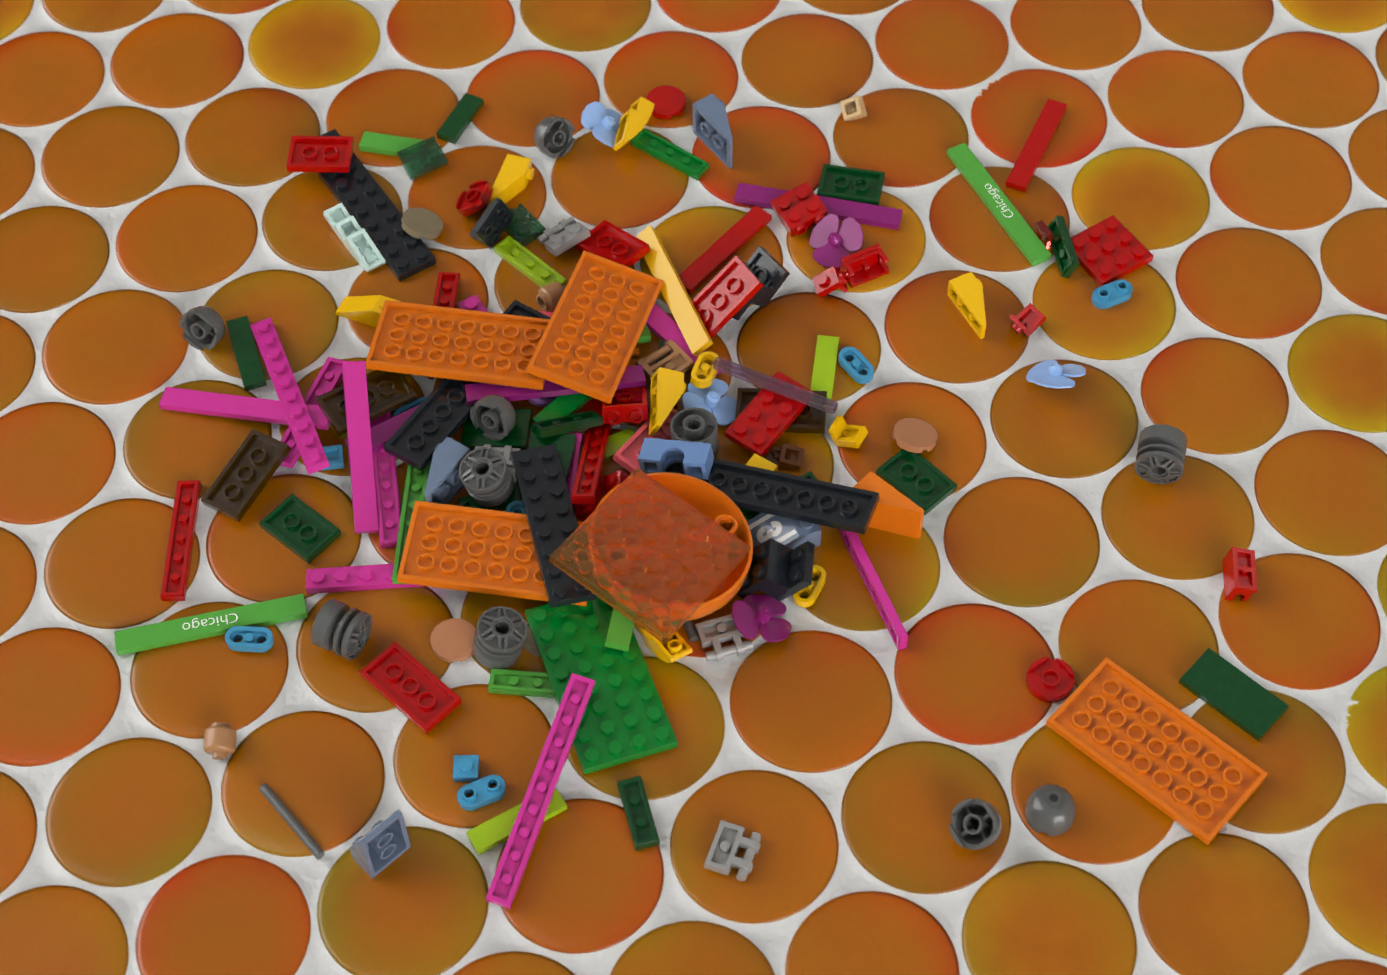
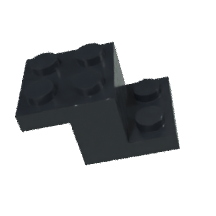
(770, 274)
(779, 570)

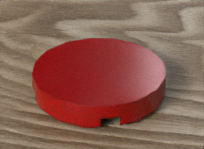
(667, 100)
(474, 198)
(1050, 680)

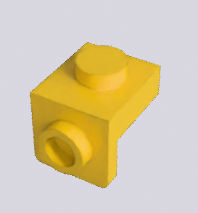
(847, 435)

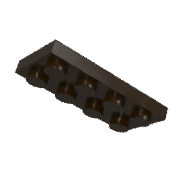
(385, 393)
(808, 421)
(246, 475)

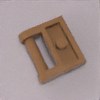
(676, 361)

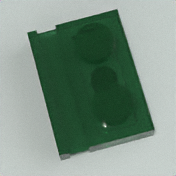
(422, 157)
(524, 226)

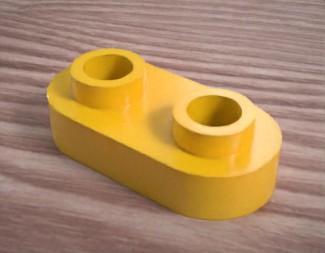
(703, 371)
(811, 591)

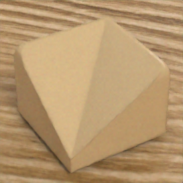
(853, 108)

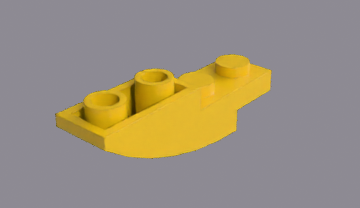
(671, 651)

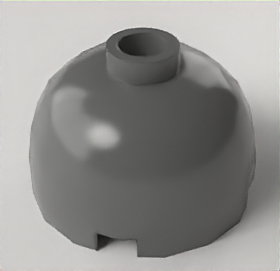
(554, 136)
(202, 327)
(493, 416)
(1050, 810)
(975, 824)

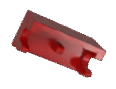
(864, 265)
(1239, 573)

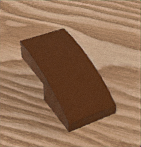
(786, 457)

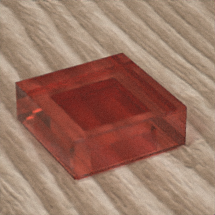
(1043, 233)

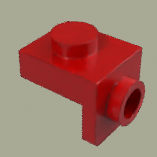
(830, 281)
(1027, 320)

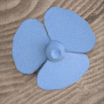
(601, 121)
(1052, 374)
(709, 399)

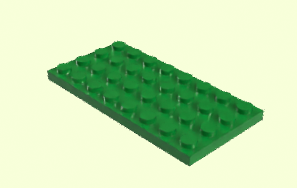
(624, 709)

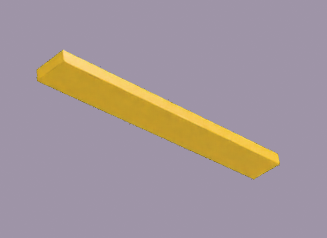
(675, 293)

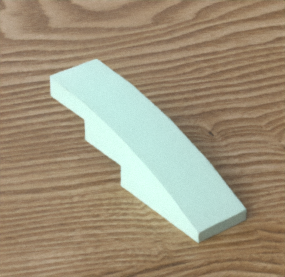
(353, 237)

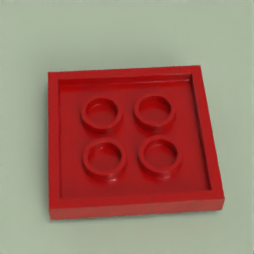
(1109, 251)

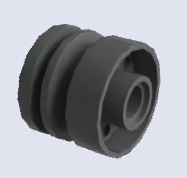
(695, 426)
(1161, 454)
(486, 477)
(341, 629)
(499, 637)

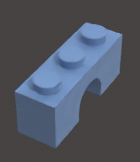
(660, 453)

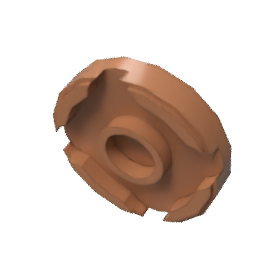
(915, 435)
(453, 640)

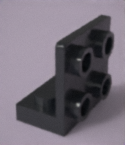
(492, 223)

